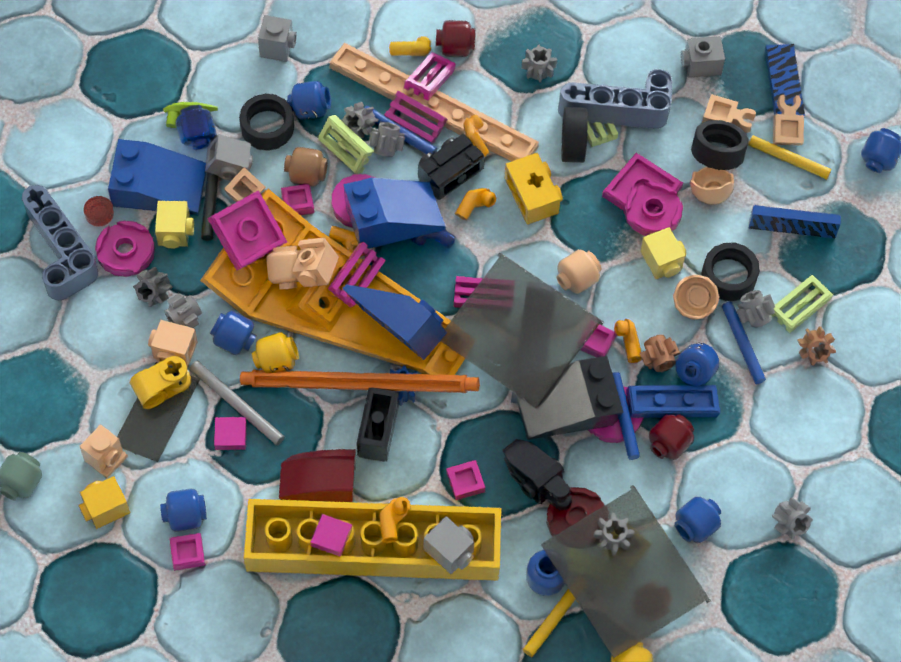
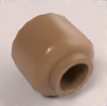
(306, 166)

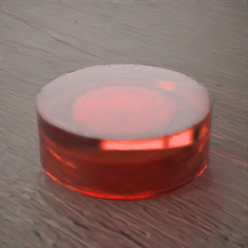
(98, 210)

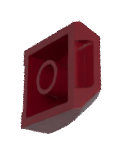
(319, 476)

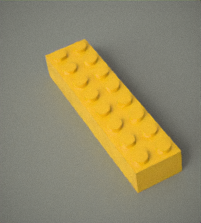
(282, 531)

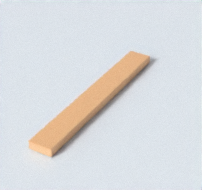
(388, 80)

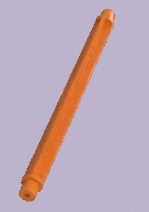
(361, 381)

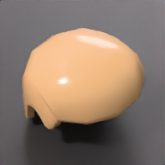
(712, 185)
(696, 297)

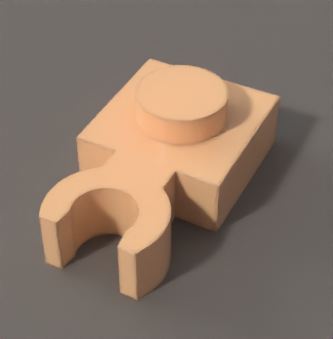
(726, 110)
(788, 127)

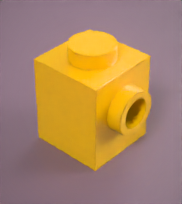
(103, 502)

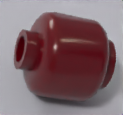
(456, 38)
(671, 437)

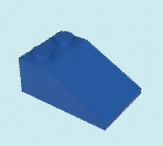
(151, 174)
(391, 210)
(402, 316)

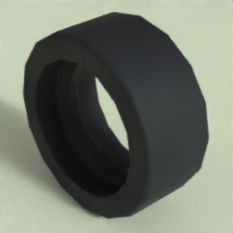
(264, 103)
(574, 134)
(715, 156)
(738, 253)

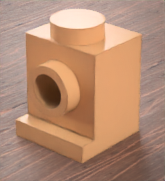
(243, 185)
(315, 262)
(103, 451)

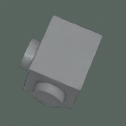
(276, 38)
(703, 56)
(228, 157)
(450, 545)

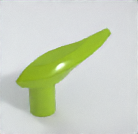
(174, 111)

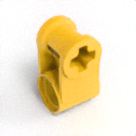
(158, 382)

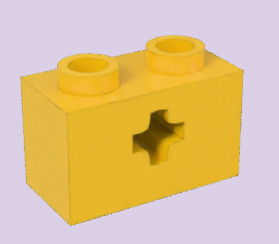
(532, 188)

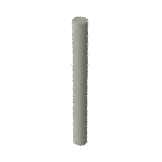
(237, 403)

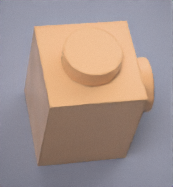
(172, 340)

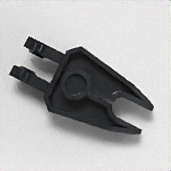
(537, 474)

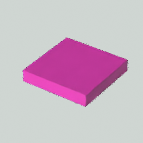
(637, 173)
(247, 230)

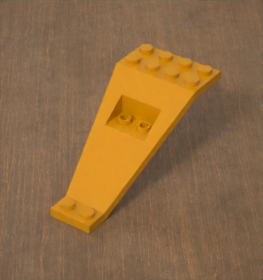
(299, 308)

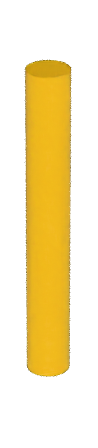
(789, 157)
(549, 623)

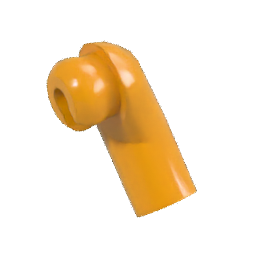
(470, 128)
(475, 198)
(345, 237)
(631, 341)
(391, 516)

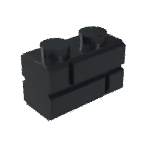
(451, 165)
(377, 424)

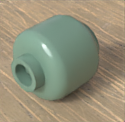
(19, 476)

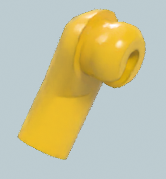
(420, 47)

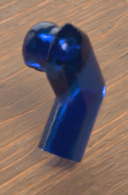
(443, 237)

